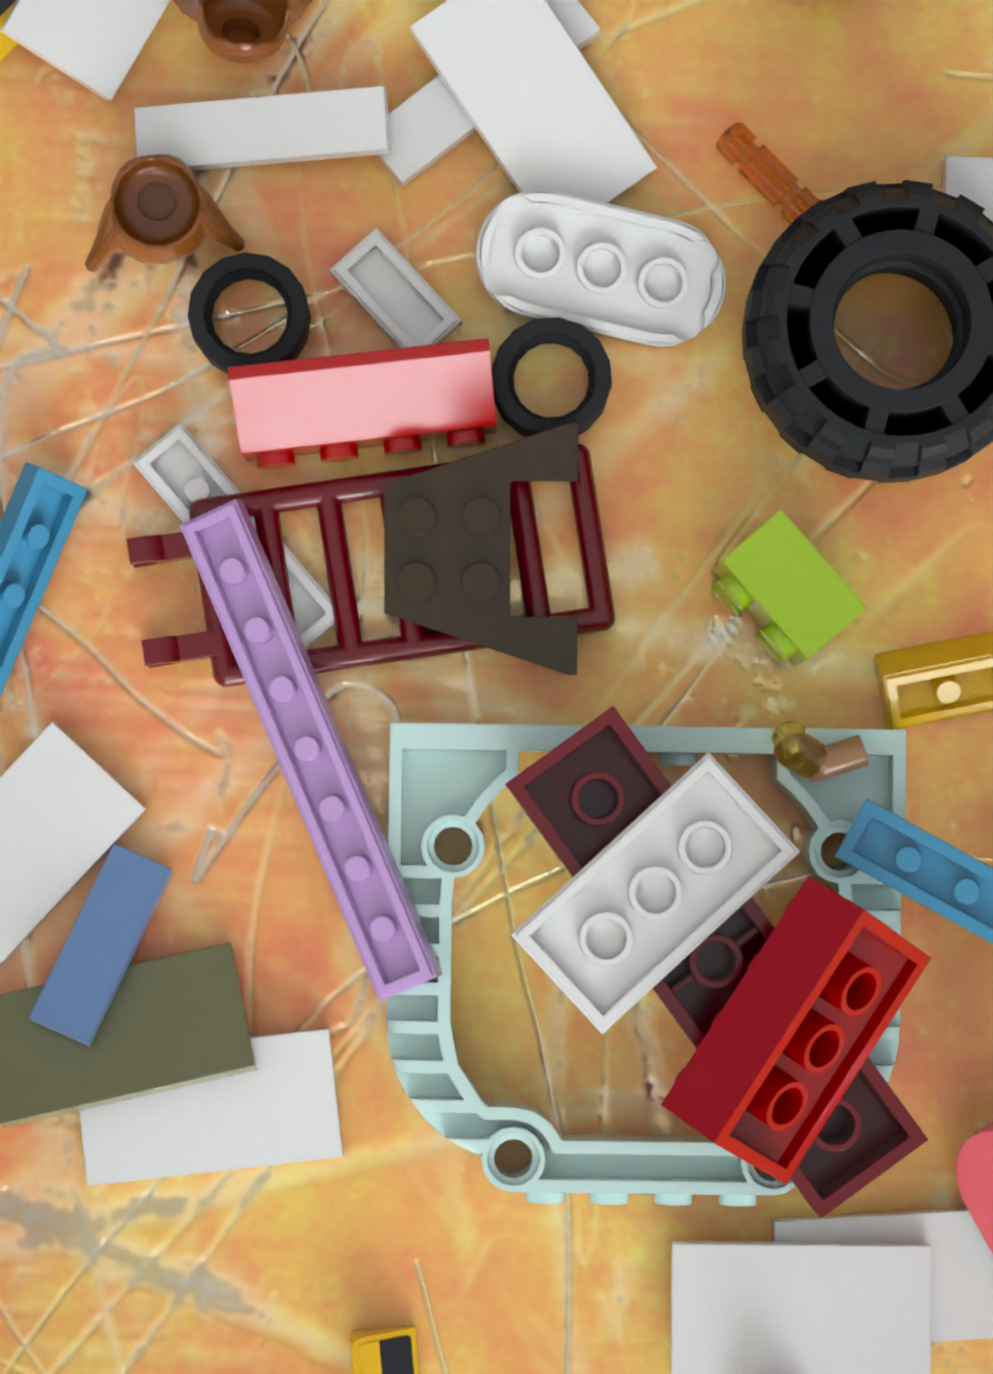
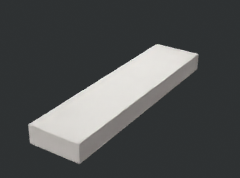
(434, 122)
(268, 128)
(185, 473)

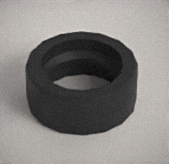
(236, 269)
(549, 332)

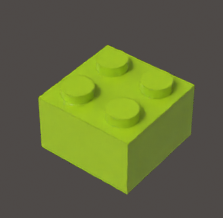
(786, 591)

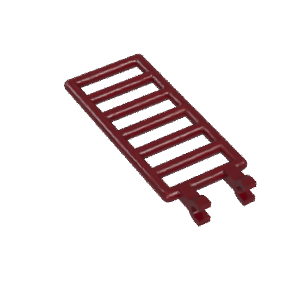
(413, 640)

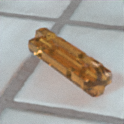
(765, 172)

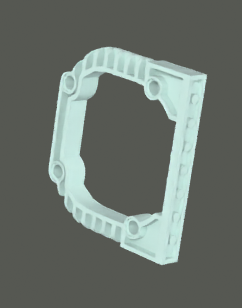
(446, 780)

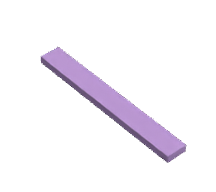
(310, 749)

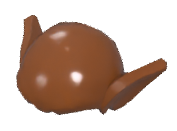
(243, 28)
(158, 214)

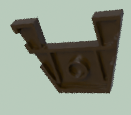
(453, 548)

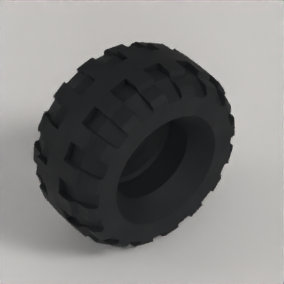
(793, 349)

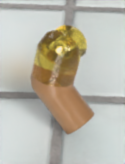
(811, 757)

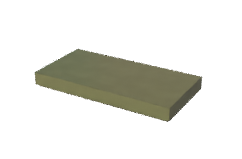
(165, 1030)

